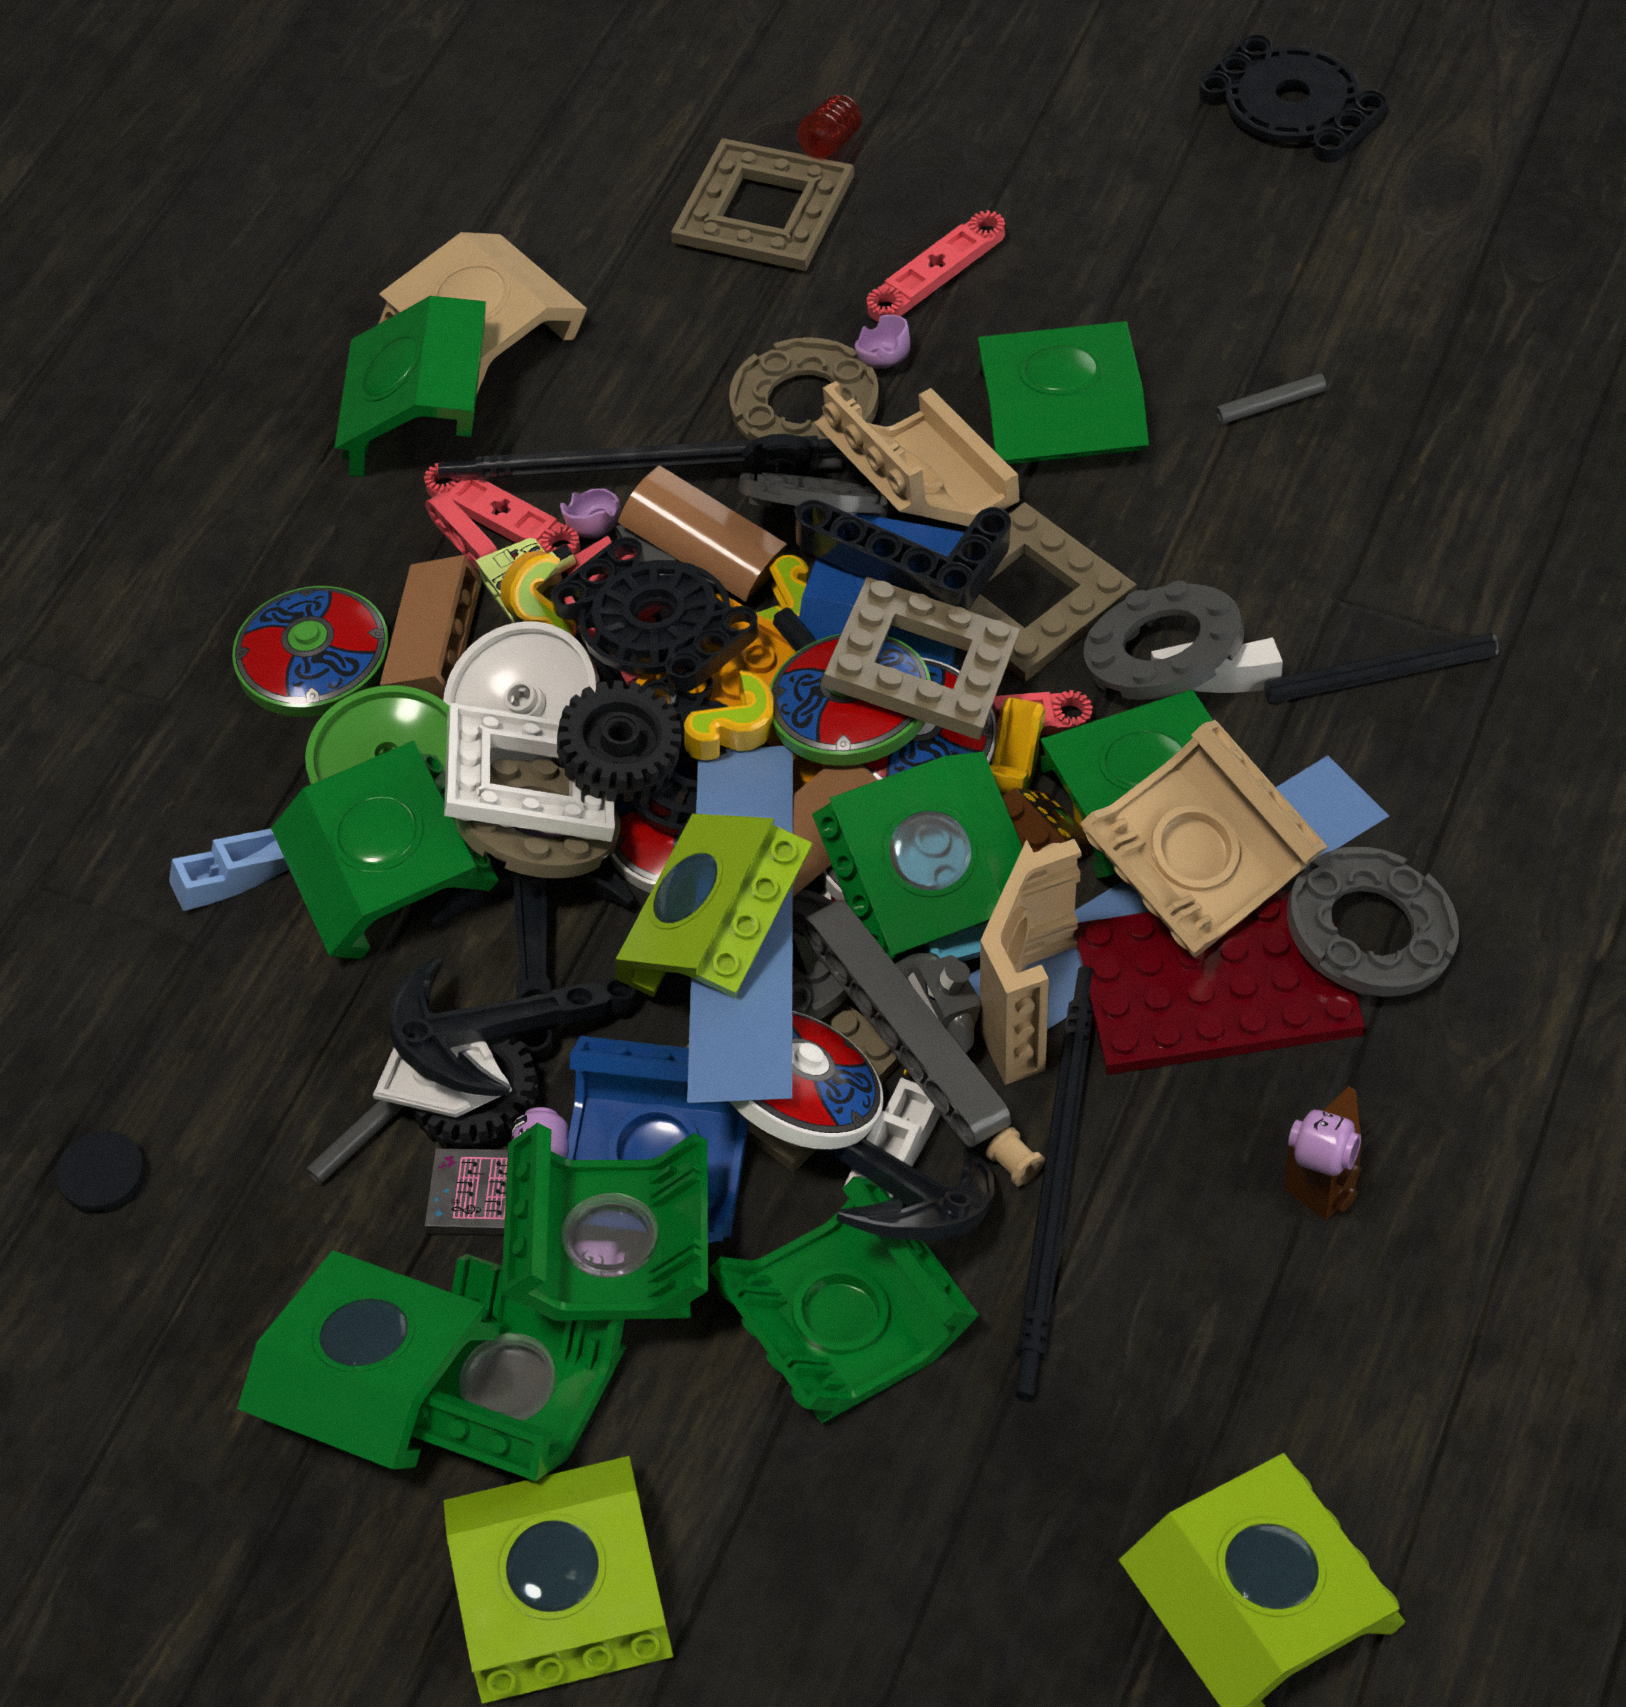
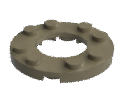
(788, 359)
(528, 854)

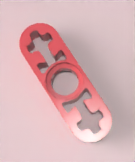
(459, 528)

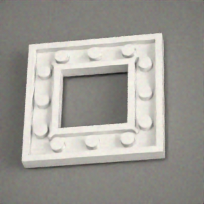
(472, 797)

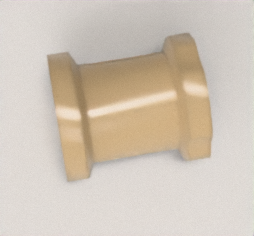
(1015, 1156)

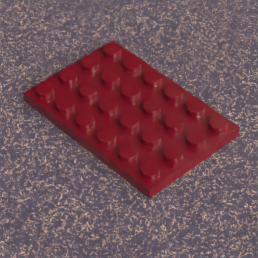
(1233, 999)

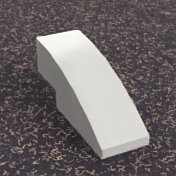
(1245, 673)
(903, 1125)

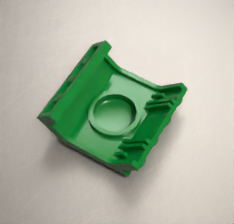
(411, 368)
(1063, 393)
(1118, 752)
(375, 845)
(846, 1308)

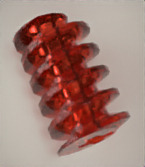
(829, 126)

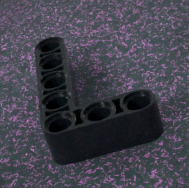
(901, 562)

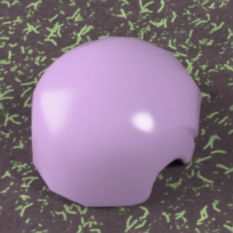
(885, 344)
(592, 513)

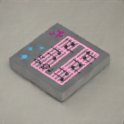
(467, 1192)

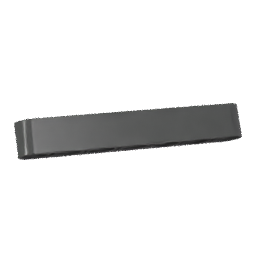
(906, 1023)

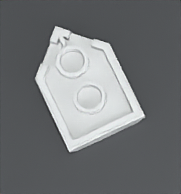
(407, 1087)

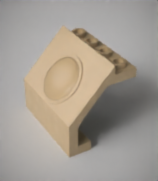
(491, 271)
(924, 463)
(1204, 839)
(1028, 924)

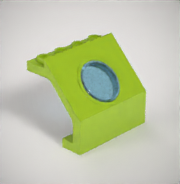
(712, 903)
(555, 1580)
(1258, 1582)

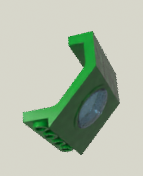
(360, 1357)

